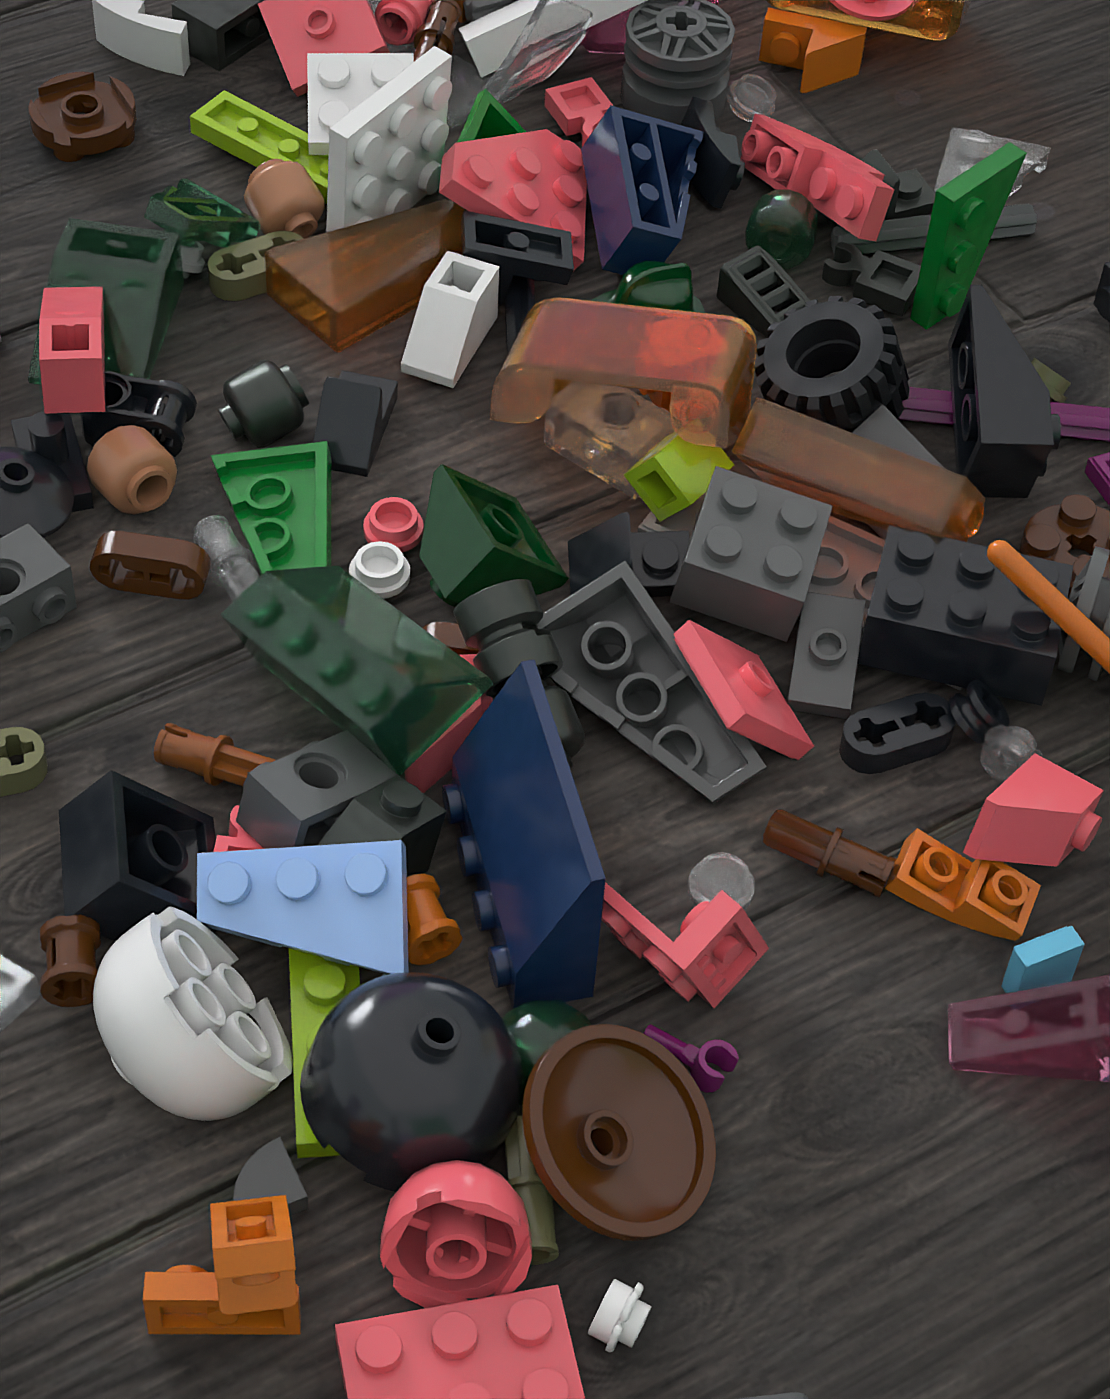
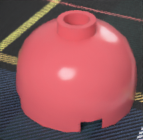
(455, 1235)

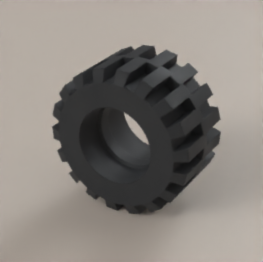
(830, 340)

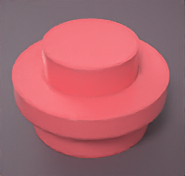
(394, 522)

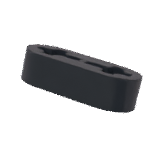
(899, 737)

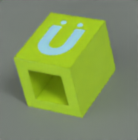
(675, 474)

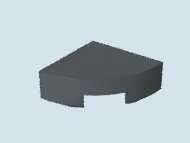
(271, 1174)

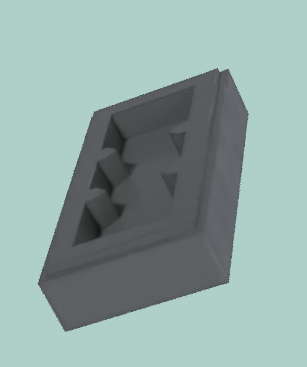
(826, 655)

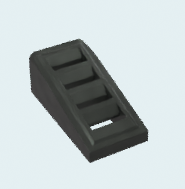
(748, 277)

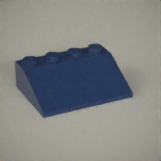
(527, 847)

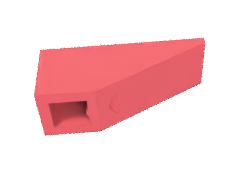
(72, 350)

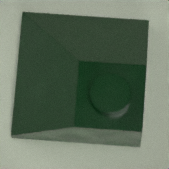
(481, 539)

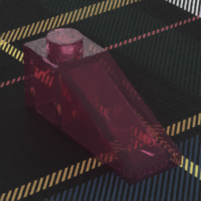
(1035, 1032)

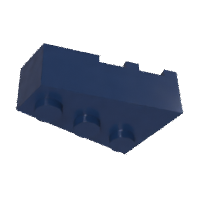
(638, 186)

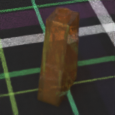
(364, 273)
(857, 474)

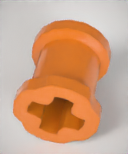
(429, 930)

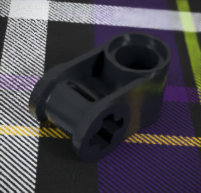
(140, 404)

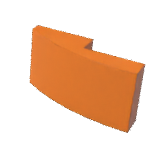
(971, 894)

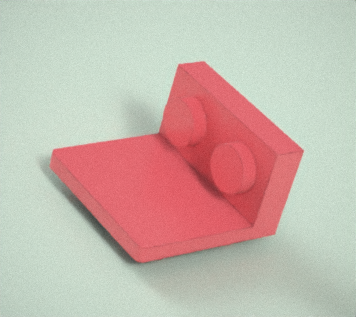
(708, 956)

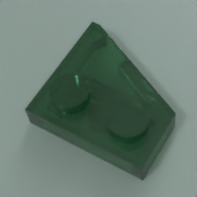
(199, 216)

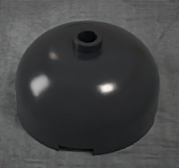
(411, 1077)

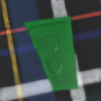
(960, 231)
(281, 503)

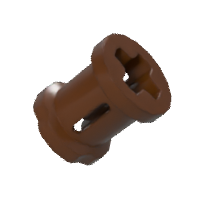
(70, 960)

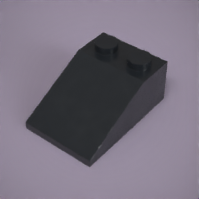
(997, 404)

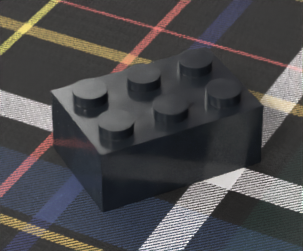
(958, 619)

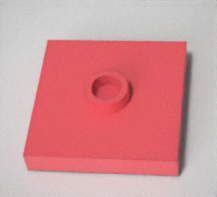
(319, 27)
(742, 691)

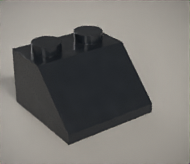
(130, 853)

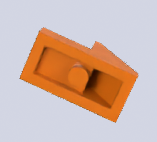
(818, 46)
(253, 1255)
(187, 1303)

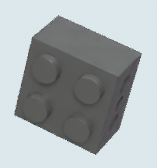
(751, 554)

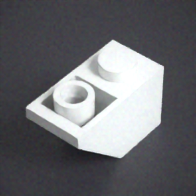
(451, 319)

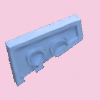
(313, 899)

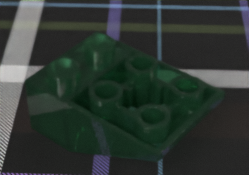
(139, 283)

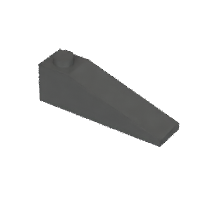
(635, 678)

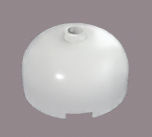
(181, 1023)

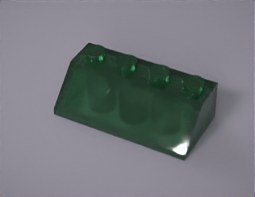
(356, 659)

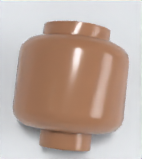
(284, 198)
(132, 469)

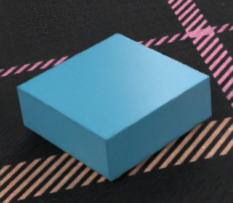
(1043, 961)

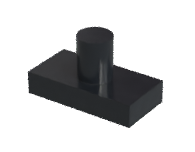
(55, 439)

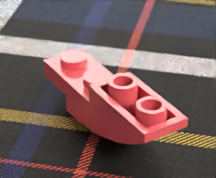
(826, 175)

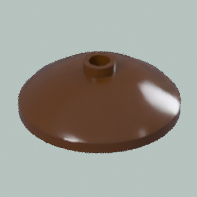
(643, 1117)

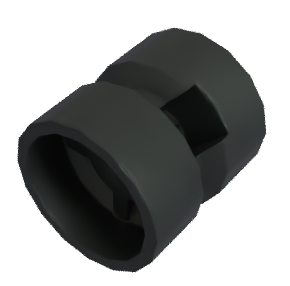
(505, 631)

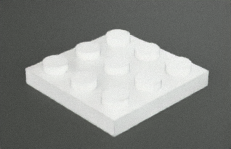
(390, 145)

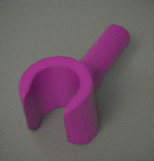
(712, 1051)

